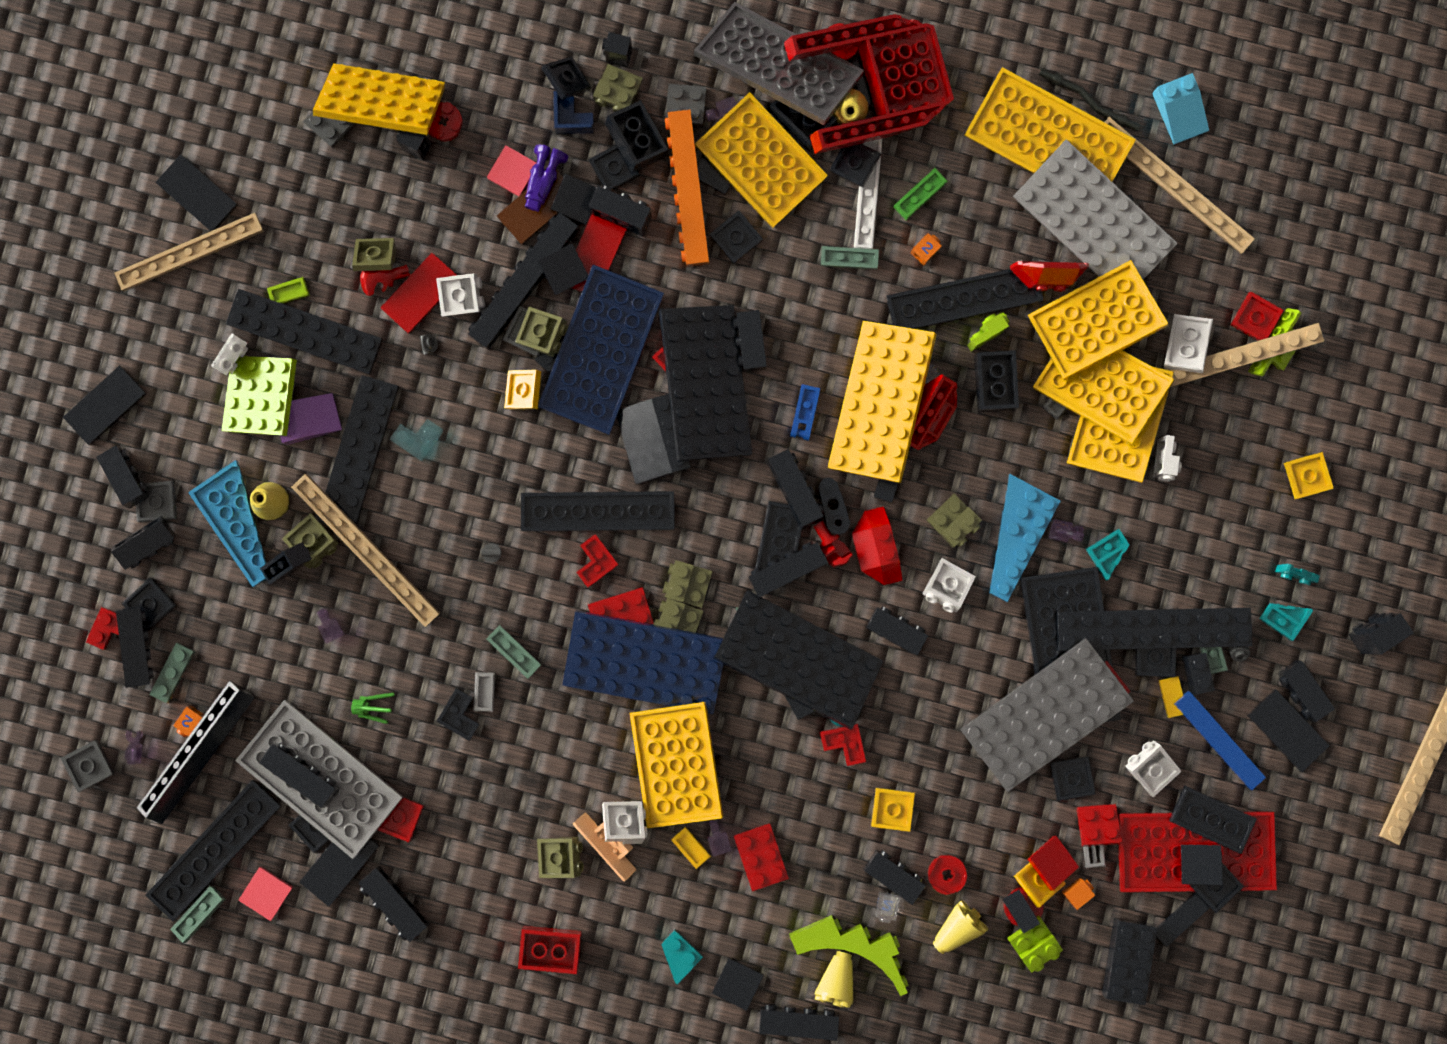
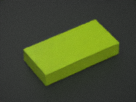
(289, 291)

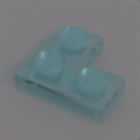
(419, 443)

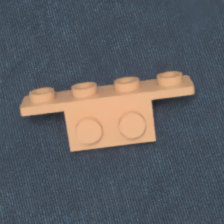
(611, 852)

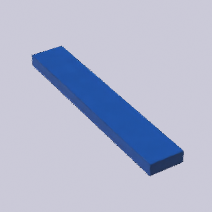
(1219, 740)

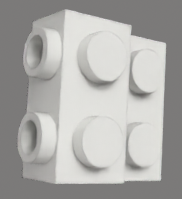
(460, 294)
(229, 354)
(1166, 464)
(948, 586)
(1153, 767)
(624, 822)

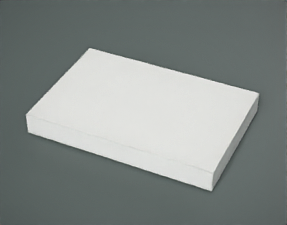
(1188, 343)

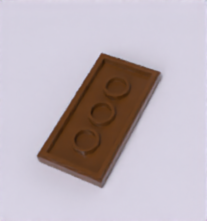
(525, 222)

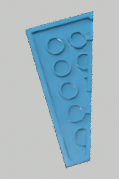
(229, 513)
(1021, 528)

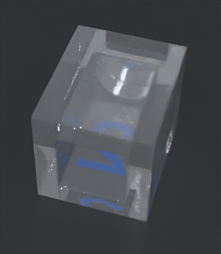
(887, 907)

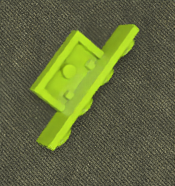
(1284, 325)

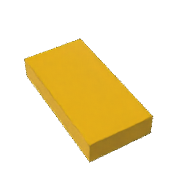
(1171, 692)
(690, 847)

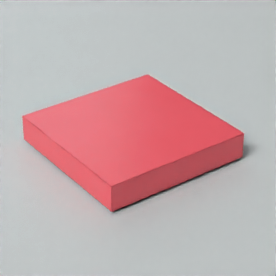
(511, 171)
(265, 893)

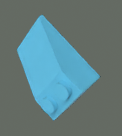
(1181, 108)

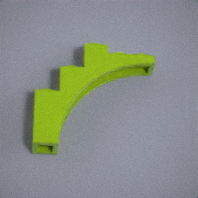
(826, 935)

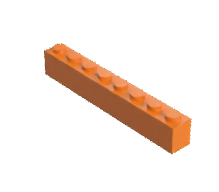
(688, 188)

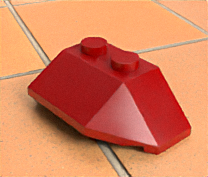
(1048, 274)
(935, 411)
(877, 547)

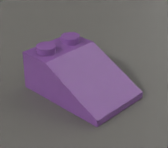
(312, 418)

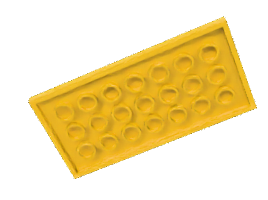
(1032, 123)
(882, 401)

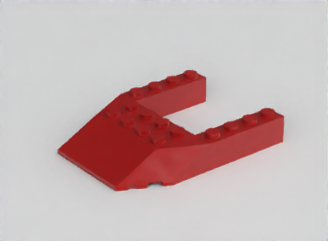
(902, 73)

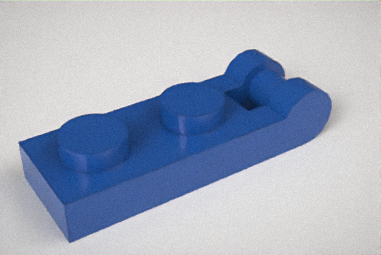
(805, 411)

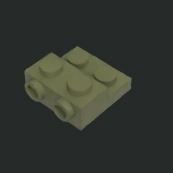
(617, 88)
(374, 254)
(542, 331)
(954, 521)
(315, 538)
(687, 583)
(679, 616)
(559, 857)

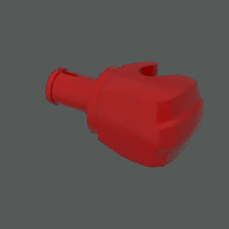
(386, 277)
(833, 549)

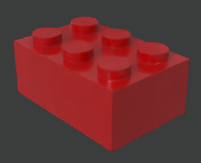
(549, 949)

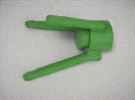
(362, 707)

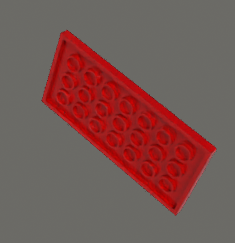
(1153, 853)

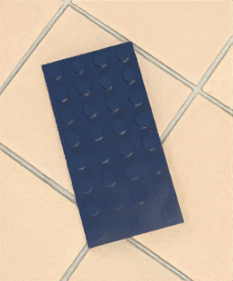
(600, 349)
(642, 661)

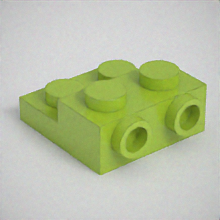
(990, 329)
(1035, 946)

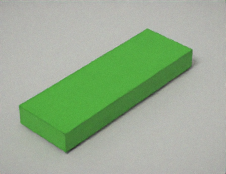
(920, 194)

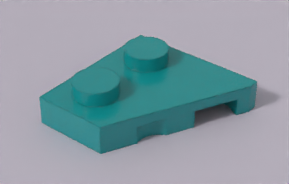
(1108, 552)
(1305, 577)
(1285, 619)
(680, 955)

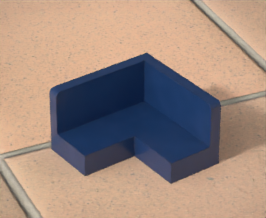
(568, 121)

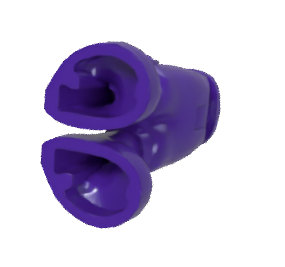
(540, 180)

